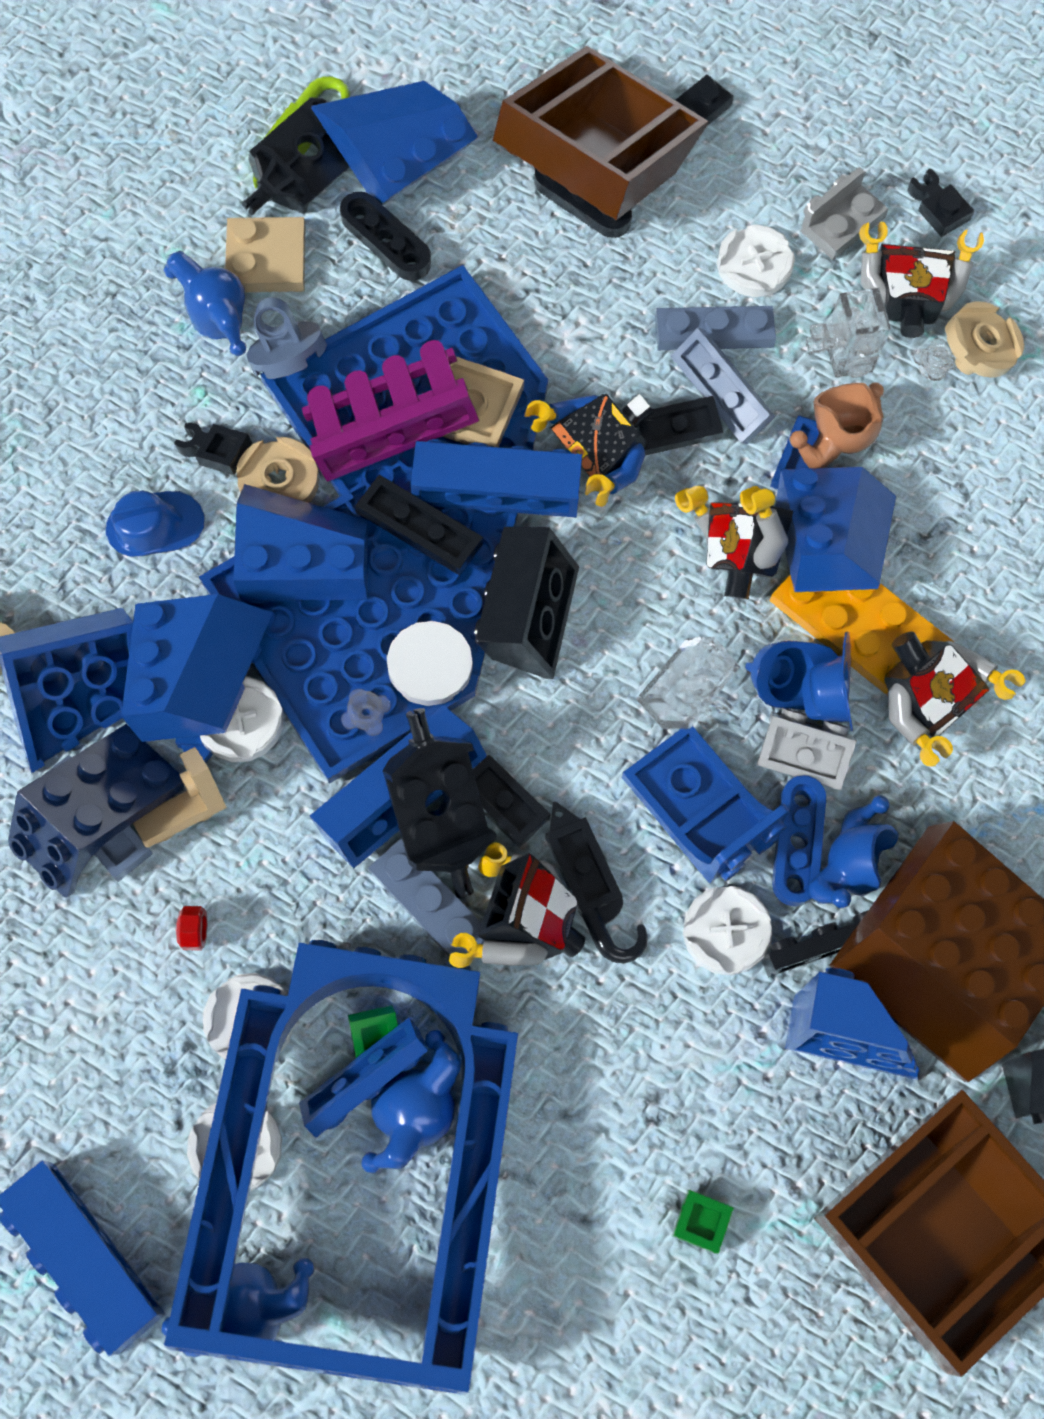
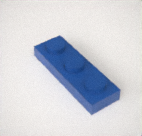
(362, 1078)

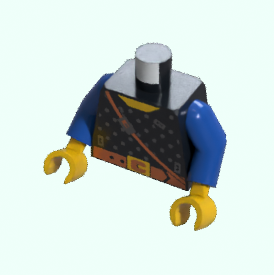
(602, 434)

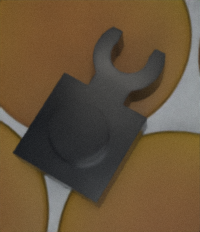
(941, 207)
(217, 449)

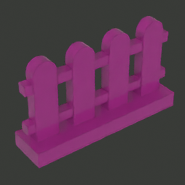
(393, 429)

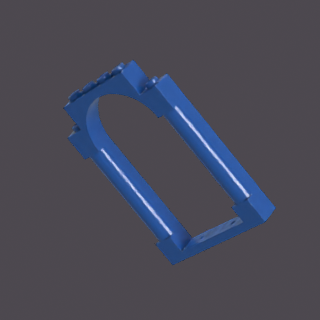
(232, 1148)

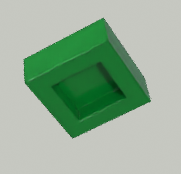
(370, 1027)
(702, 1222)

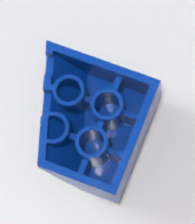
(395, 135)
(835, 527)
(297, 550)
(190, 664)
(66, 680)
(849, 1025)

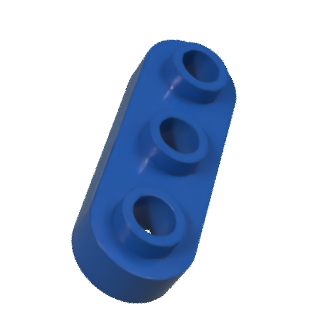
(808, 825)

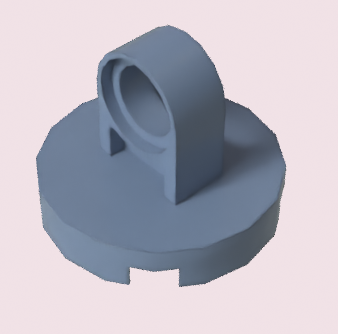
(284, 347)

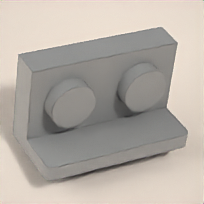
(838, 215)
(807, 748)

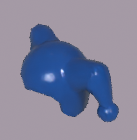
(211, 299)
(855, 856)
(415, 1107)
(258, 1304)

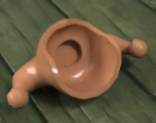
(846, 420)

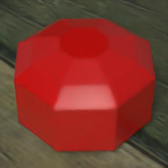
(192, 928)

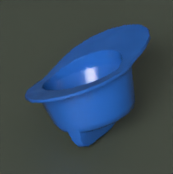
(154, 522)
(780, 669)
(828, 687)

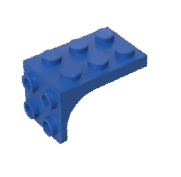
(703, 805)

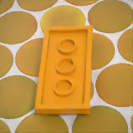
(869, 616)

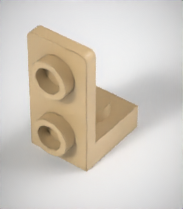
(193, 806)

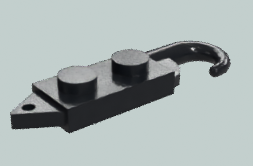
(590, 882)

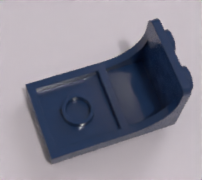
(86, 803)

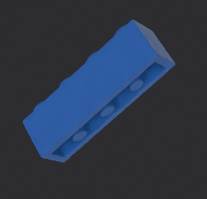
(496, 478)
(362, 813)
(79, 1259)

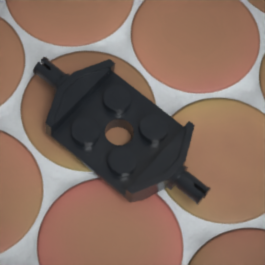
(286, 173)
(458, 829)

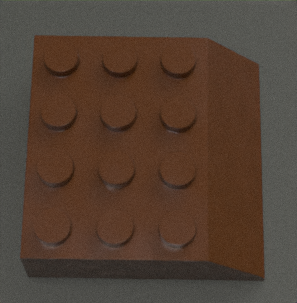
(598, 131)
(954, 951)
(947, 1232)

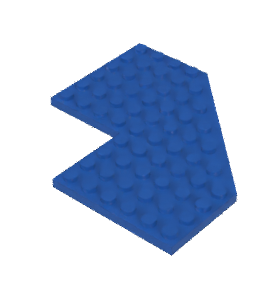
(337, 646)

